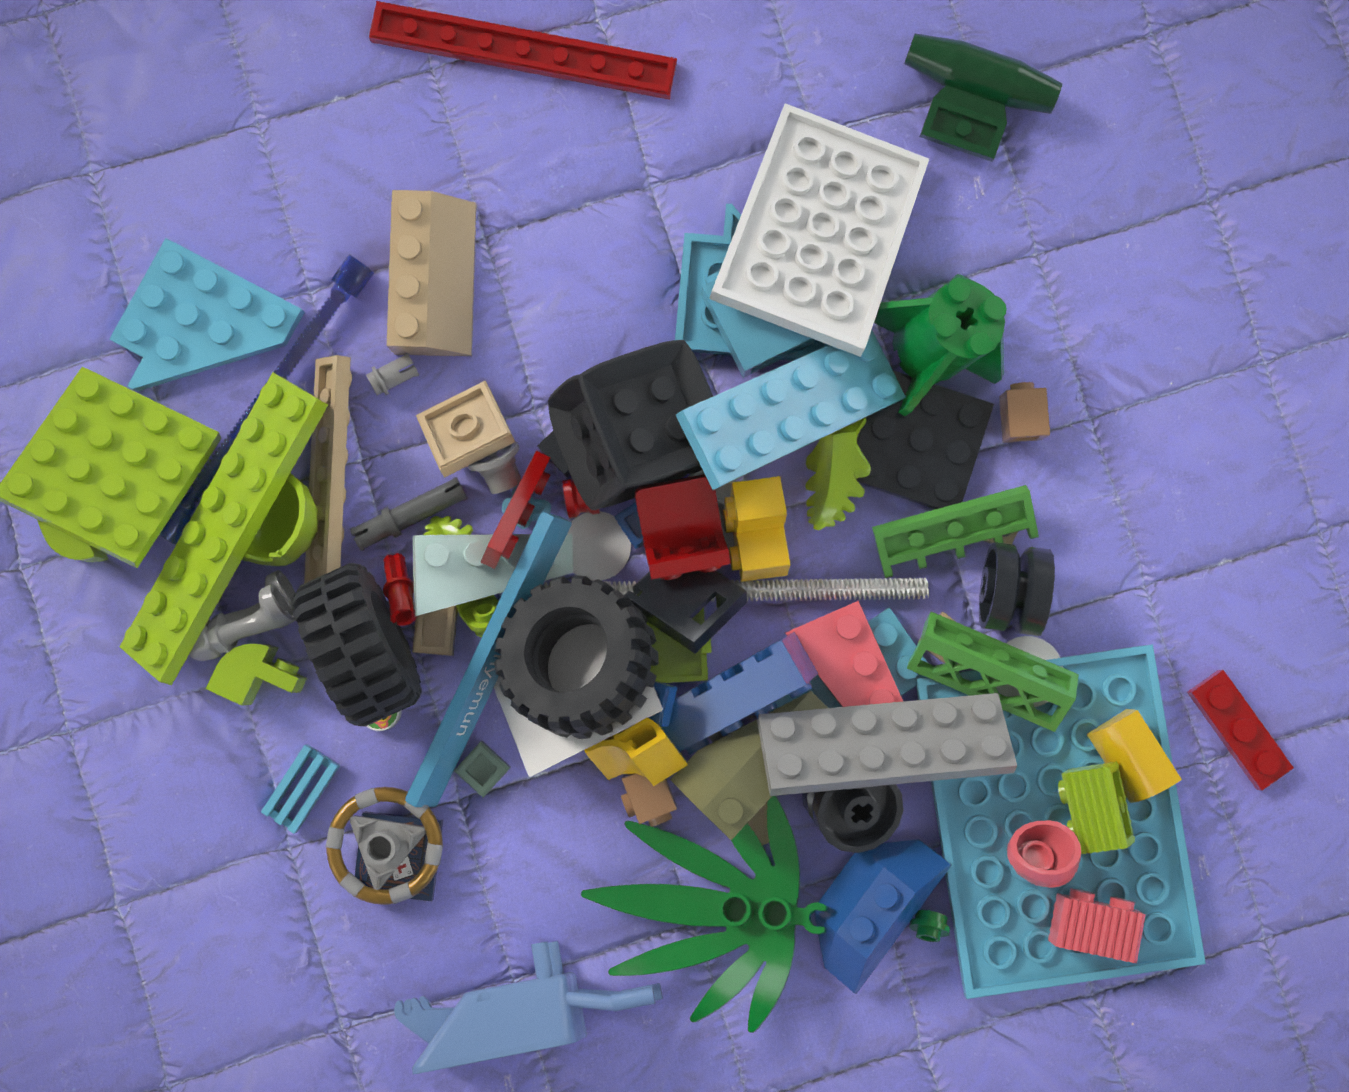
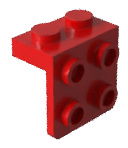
(681, 527)

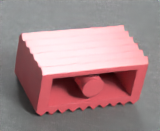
(1096, 926)

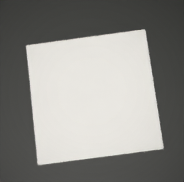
(571, 665)

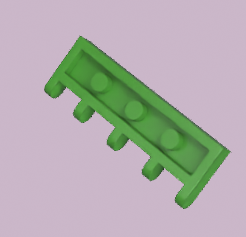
(954, 527)

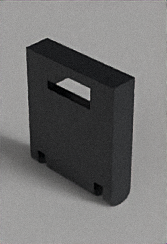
(675, 602)

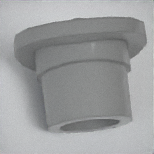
(499, 469)

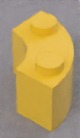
(638, 750)

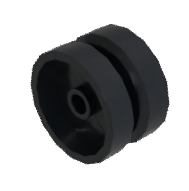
(1016, 589)
(856, 817)

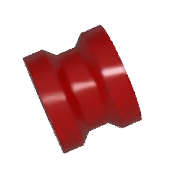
(574, 502)

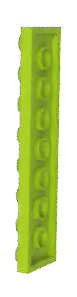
(222, 528)

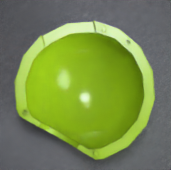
(287, 527)

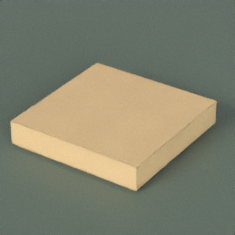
(465, 429)

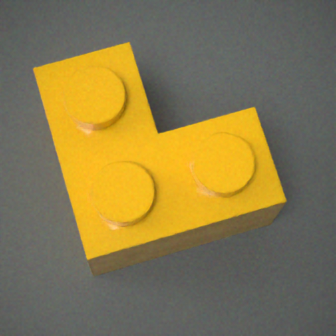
(757, 520)

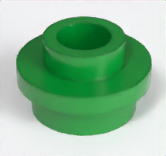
(930, 925)

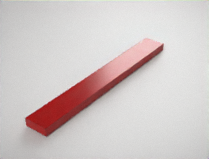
(523, 50)

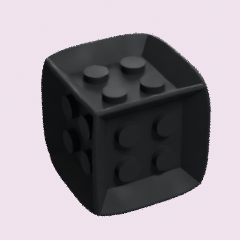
(622, 421)

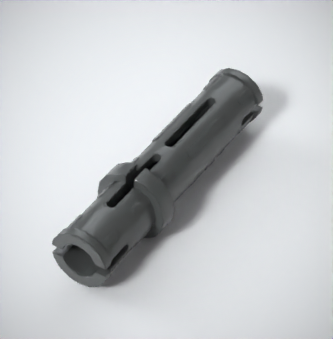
(407, 514)

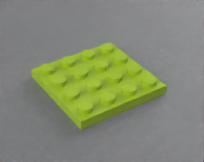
(108, 466)

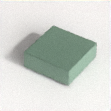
(482, 769)

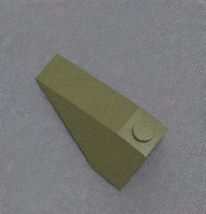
(730, 776)

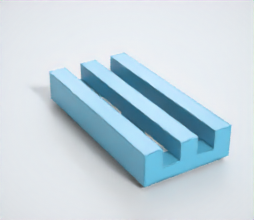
(281, 817)

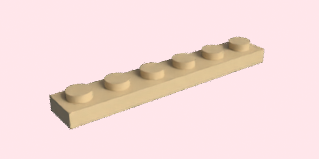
(328, 465)

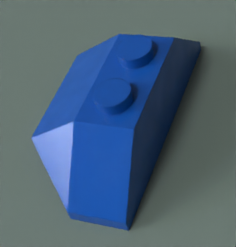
(873, 905)

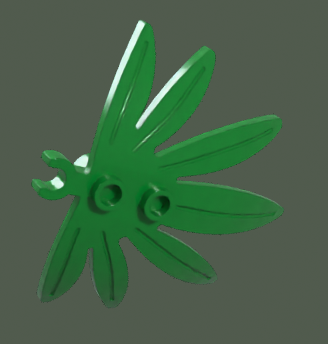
(754, 912)

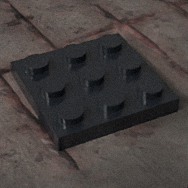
(928, 451)

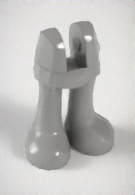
(272, 612)

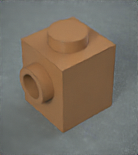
(1024, 413)
(647, 801)

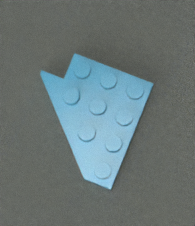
(700, 259)
(198, 318)

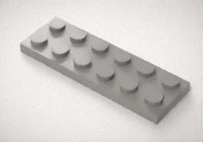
(885, 744)

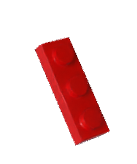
(517, 511)
(1240, 730)

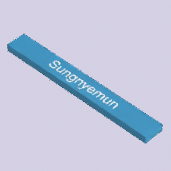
(480, 674)

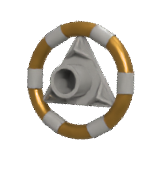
(383, 846)

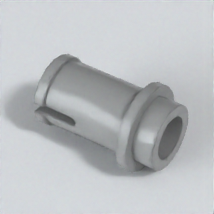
(389, 375)

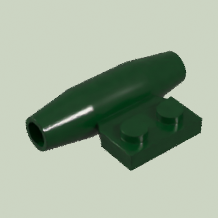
(977, 88)

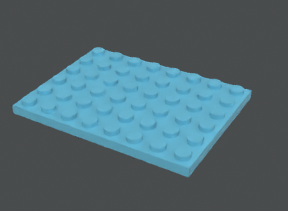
(1005, 919)

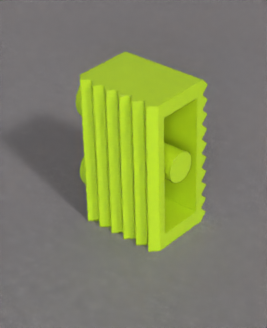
(1097, 807)

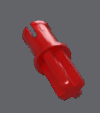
(399, 590)

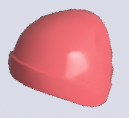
(1044, 853)

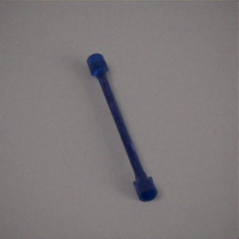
(348, 281)

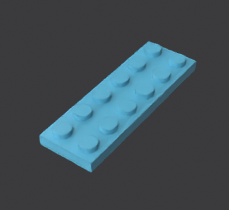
(787, 409)

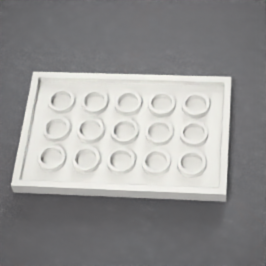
(820, 230)

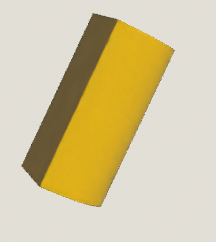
(1141, 759)

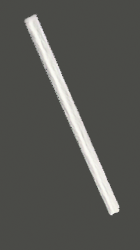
(822, 588)

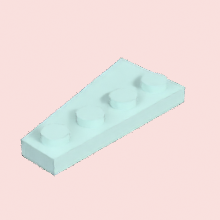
(451, 570)

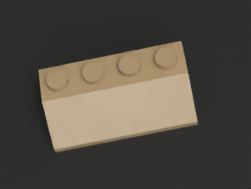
(431, 274)

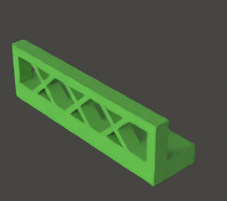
(998, 666)

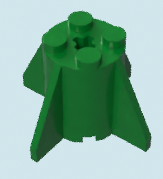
(945, 334)

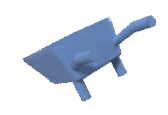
(513, 1015)

